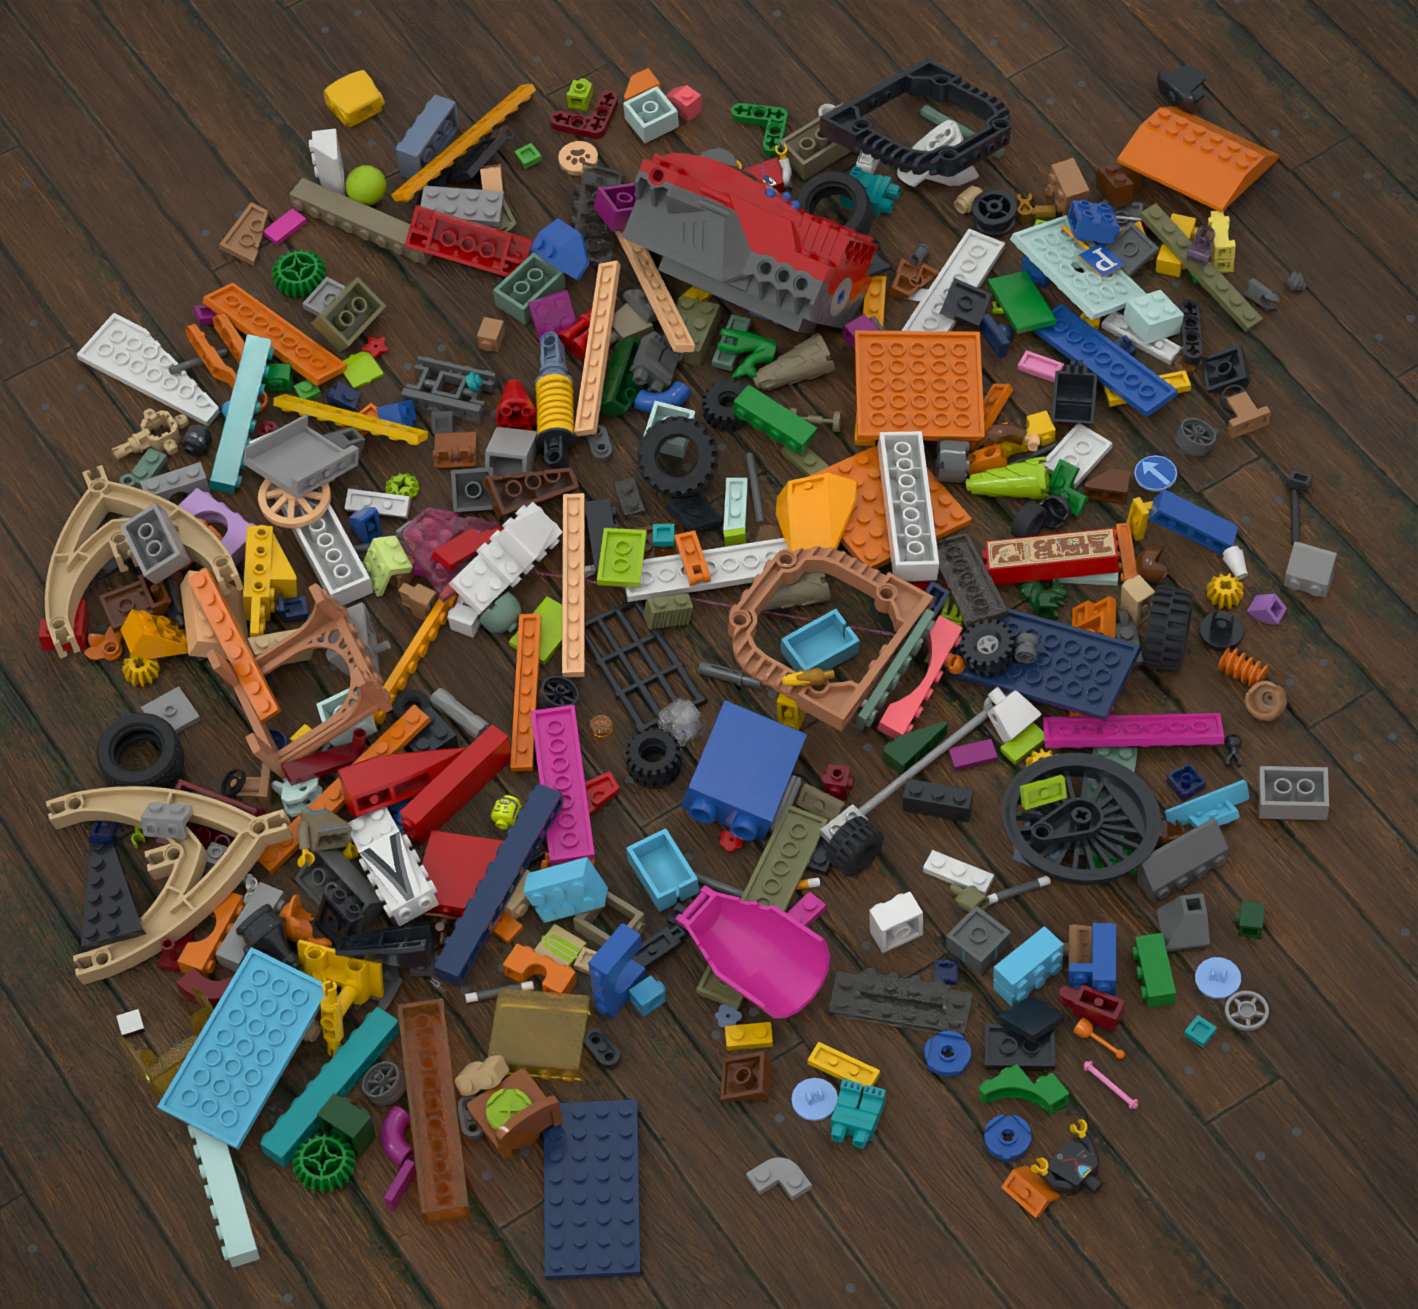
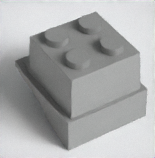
(360, 617)

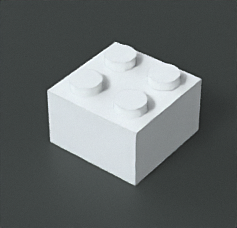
(896, 922)

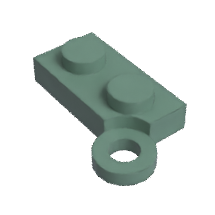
(147, 468)

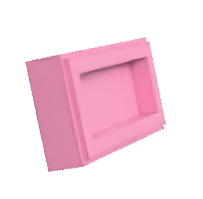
(1039, 366)

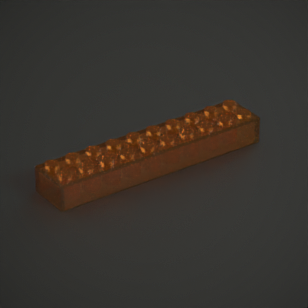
(433, 1112)

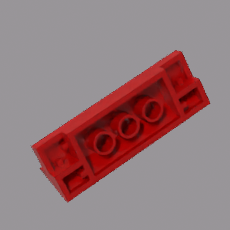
(466, 241)

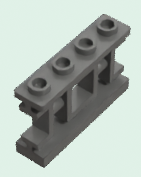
(445, 401)

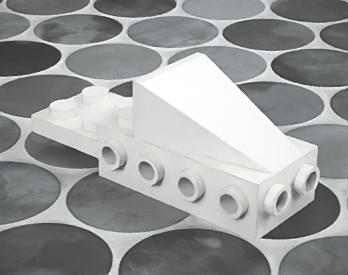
(506, 556)

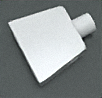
(1010, 713)

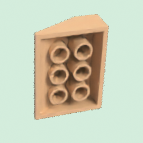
(199, 631)

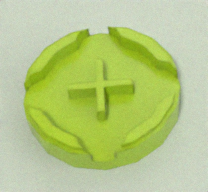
(504, 1106)

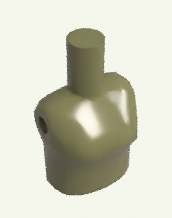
(969, 898)

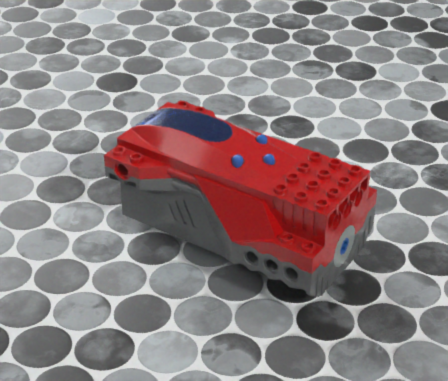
(748, 242)

